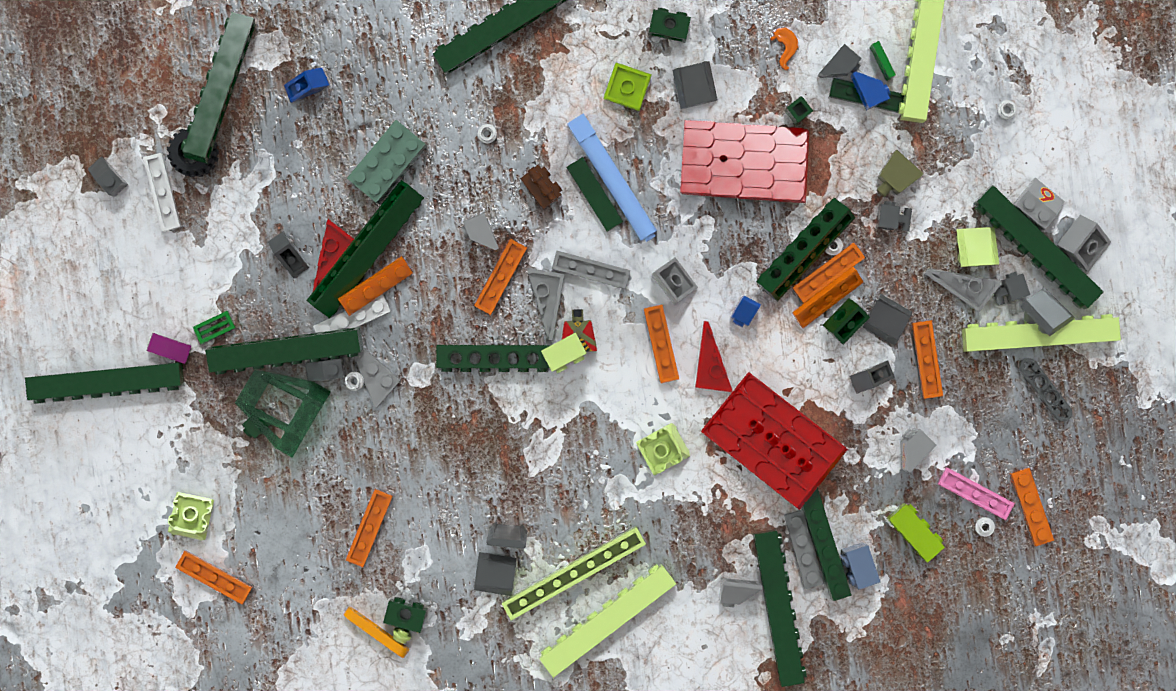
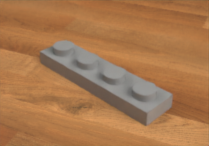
(591, 269)
(803, 549)

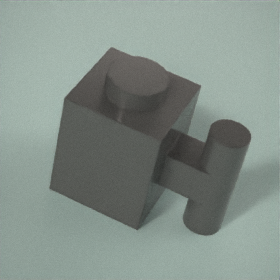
(889, 217)
(1013, 287)

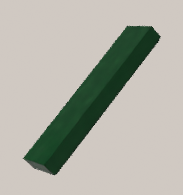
(846, 91)
(594, 194)

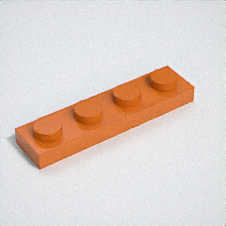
(828, 272)
(500, 276)
(375, 286)
(827, 297)
(661, 343)
(927, 359)
(1032, 506)
(369, 527)
(213, 577)

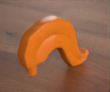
(790, 42)

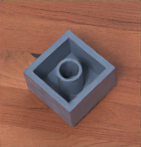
(859, 565)

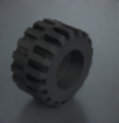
(178, 162)

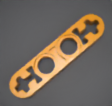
(376, 631)

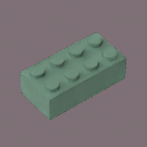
(387, 162)

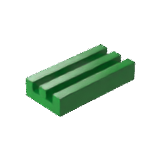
(882, 61)
(199, 334)

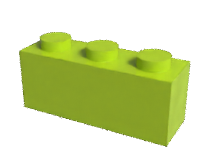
(916, 532)

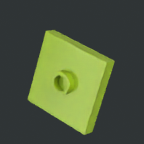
(627, 86)

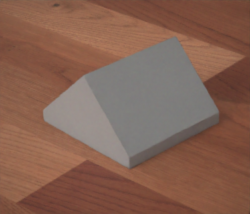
(674, 281)

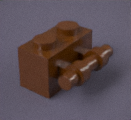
(541, 186)

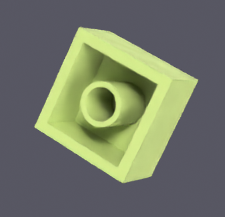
(564, 352)

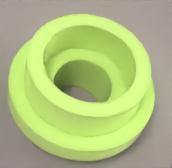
(401, 635)

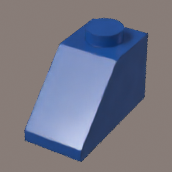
(306, 84)
(870, 90)
(745, 311)

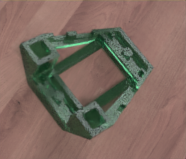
(303, 418)

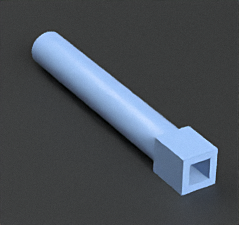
(612, 177)

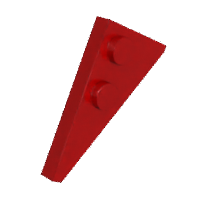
(333, 246)
(710, 370)

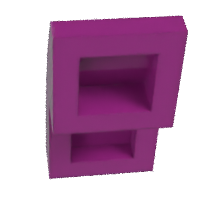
(168, 348)

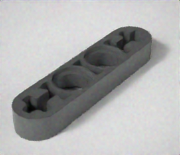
(1043, 391)

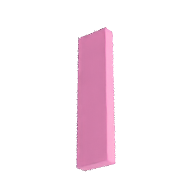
(975, 493)

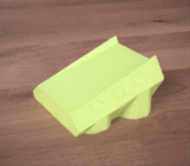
(977, 247)
(663, 449)
(190, 516)

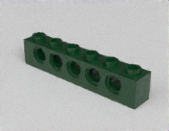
(815, 246)
(444, 354)

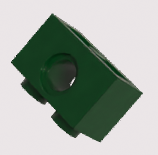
(658, 27)
(846, 321)
(394, 618)

